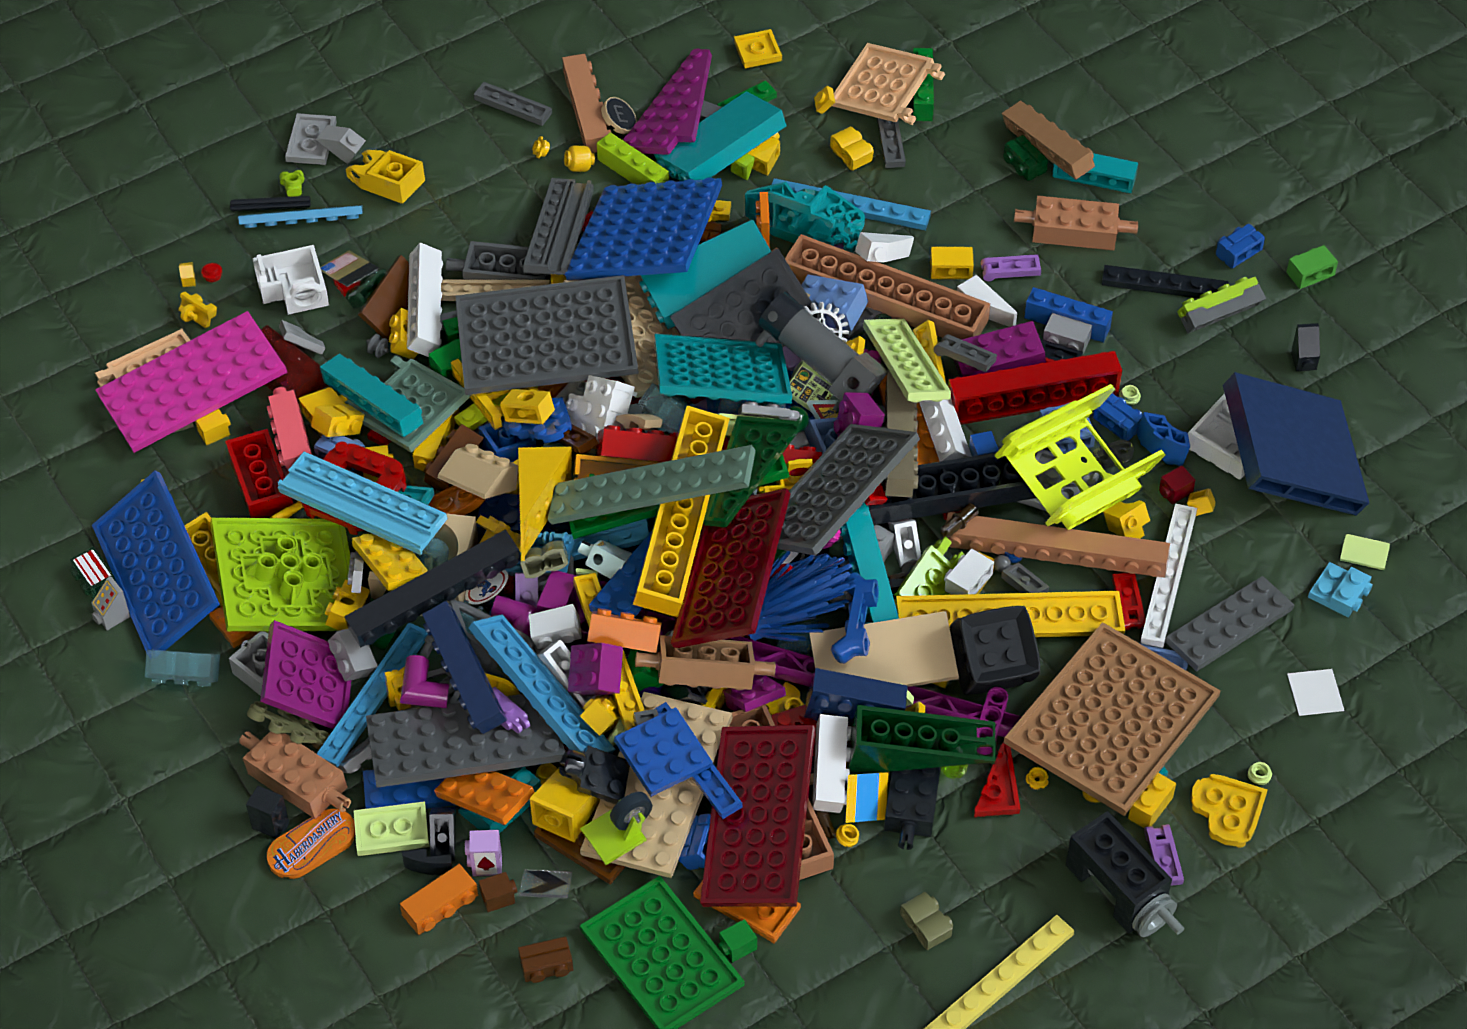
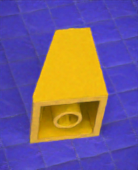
(561, 807)

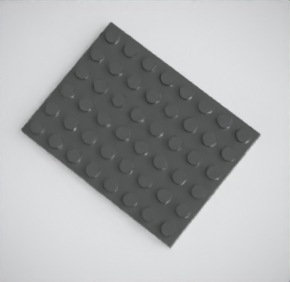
(545, 335)

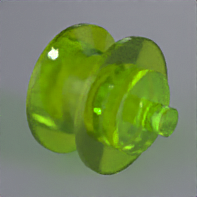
(954, 771)

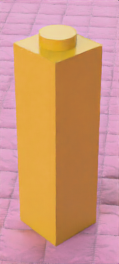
(428, 448)

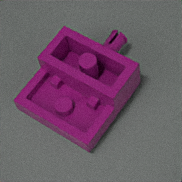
(763, 691)

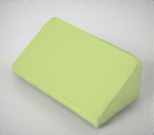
(1364, 551)

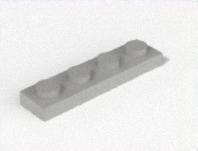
(355, 572)

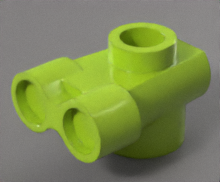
(292, 182)

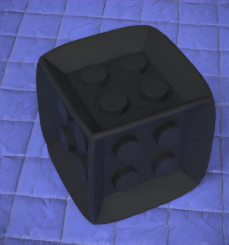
(995, 649)

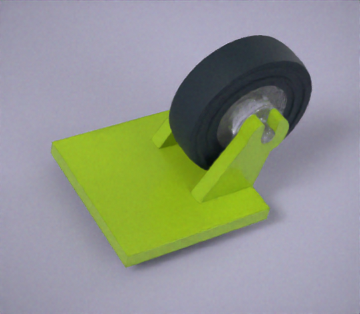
(619, 828)

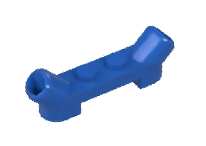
(856, 638)

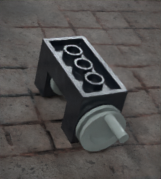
(1126, 872)

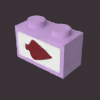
(484, 852)

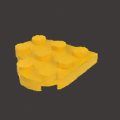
(1230, 808)

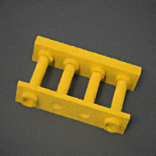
(484, 400)

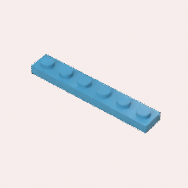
(291, 217)

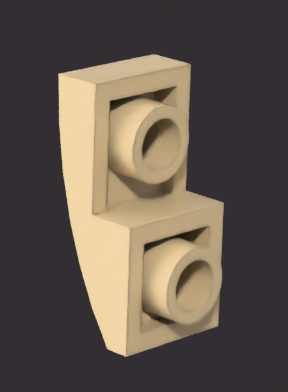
(641, 421)

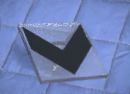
(545, 884)

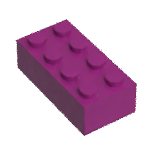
(1013, 345)

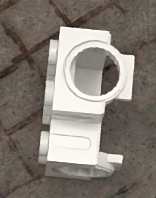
(292, 278)
(600, 404)
(1215, 439)

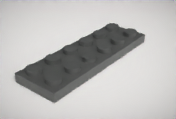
(1229, 623)

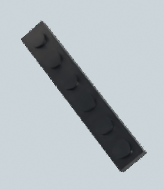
(1159, 281)

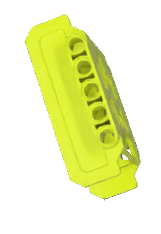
(1066, 423)

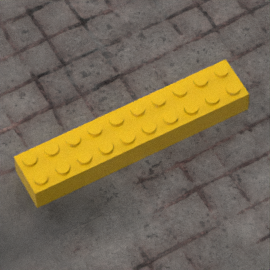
(679, 522)

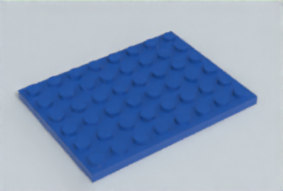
(644, 229)

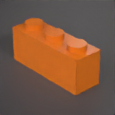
(624, 630)
(439, 899)

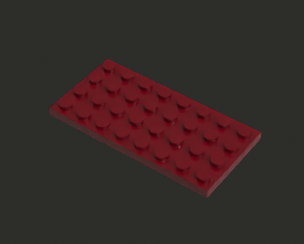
(731, 573)
(759, 848)

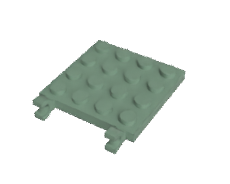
(420, 385)

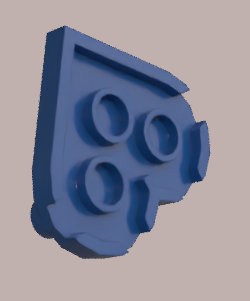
(550, 431)

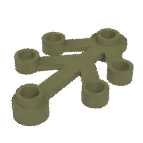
(289, 724)

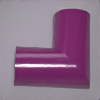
(515, 612)
(417, 689)

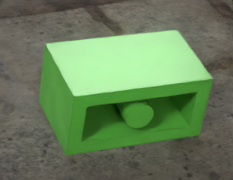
(1312, 266)

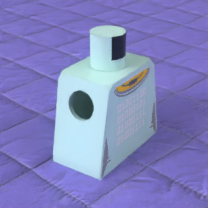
(612, 559)

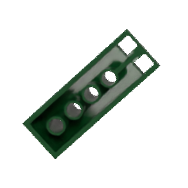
(913, 740)

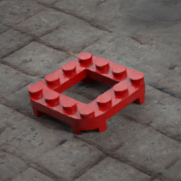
(365, 460)

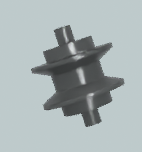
(376, 345)

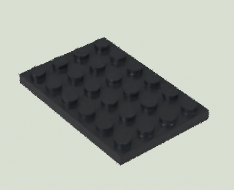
(738, 303)

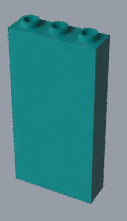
(724, 138)
(711, 265)

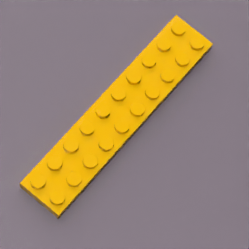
(1050, 613)

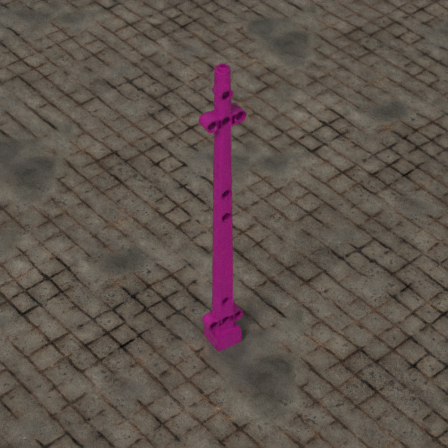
(797, 667)

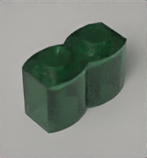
(359, 294)

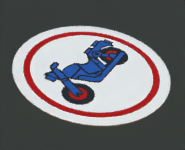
(487, 589)

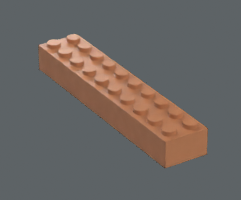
(892, 290)

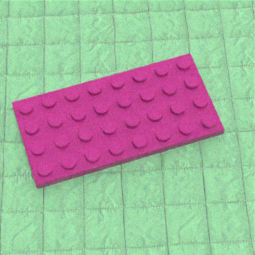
(191, 381)

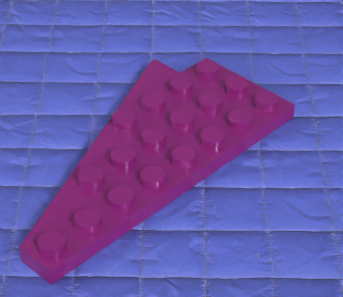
(675, 110)

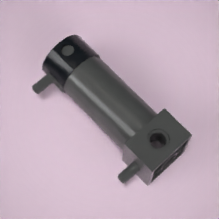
(820, 348)

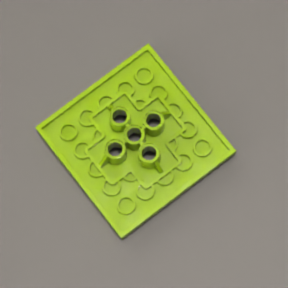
(279, 570)

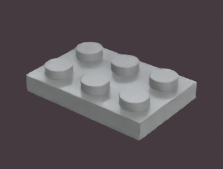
(303, 143)

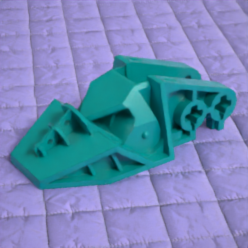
(809, 214)

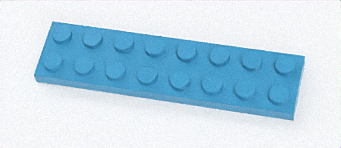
(537, 683)

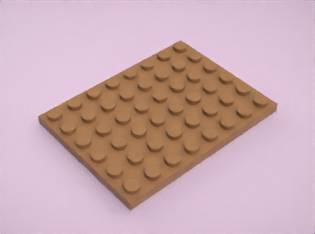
(1112, 718)

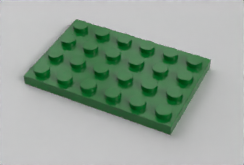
(662, 955)

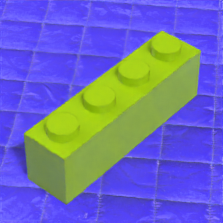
(629, 161)

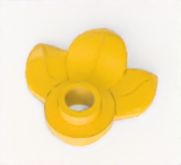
(787, 702)

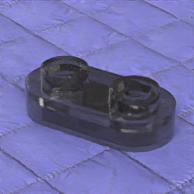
(1116, 448)

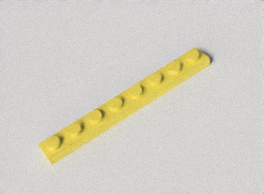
(1004, 976)

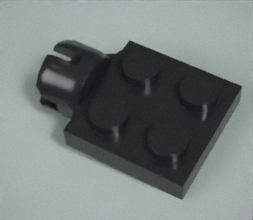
(596, 773)

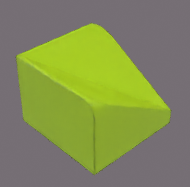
(743, 166)

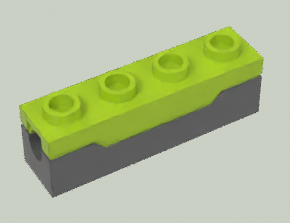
(1221, 304)

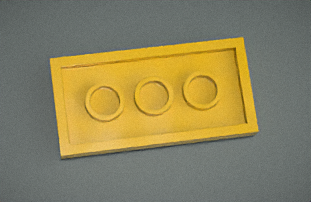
(388, 560)

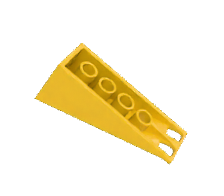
(538, 475)

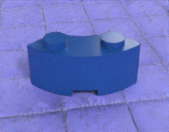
(1158, 434)

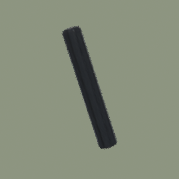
(270, 203)

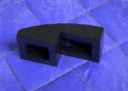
(419, 862)

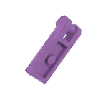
(1010, 267)
(1165, 852)

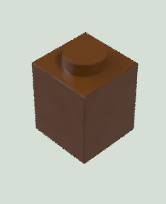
(497, 891)

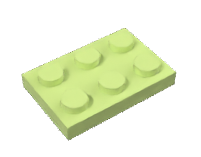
(391, 828)

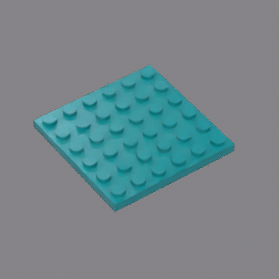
(721, 369)

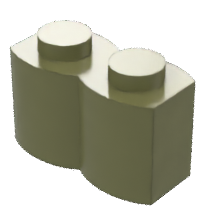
(548, 558)
(926, 920)

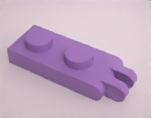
(515, 715)

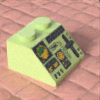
(808, 385)

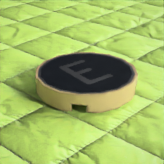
(619, 115)

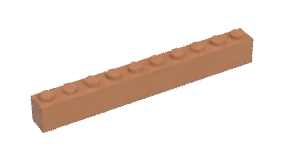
(1063, 545)

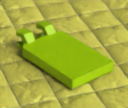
(929, 571)

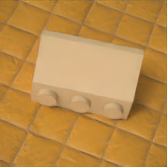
(480, 472)

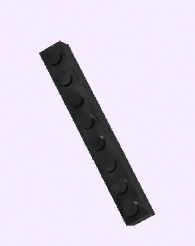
(433, 588)

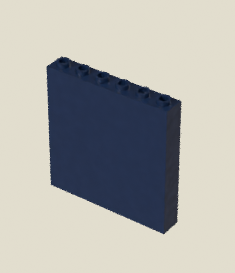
(1295, 444)

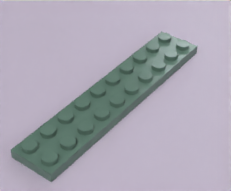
(652, 484)

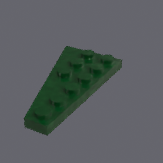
(769, 440)

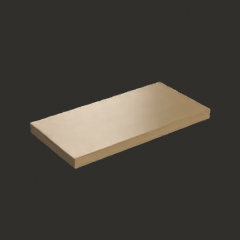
(900, 651)

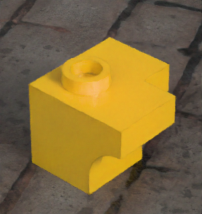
(1127, 519)

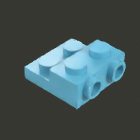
(1341, 589)

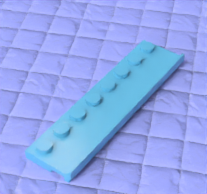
(362, 502)

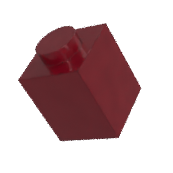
(1176, 485)

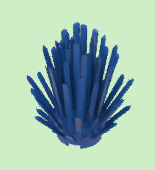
(801, 596)

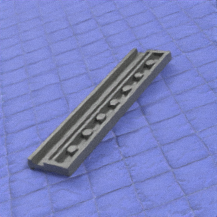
(558, 227)

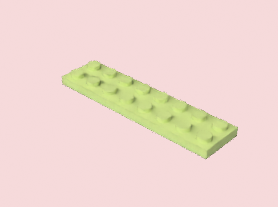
(907, 360)

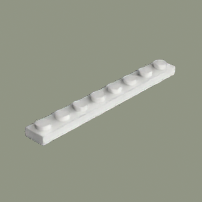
(1166, 588)

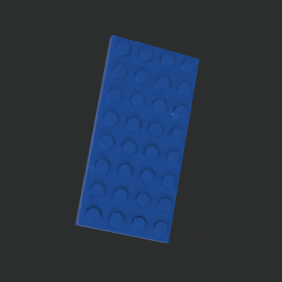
(155, 564)

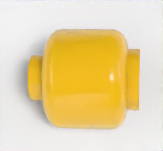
(579, 158)

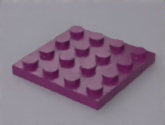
(303, 676)

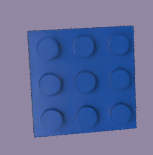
(663, 751)

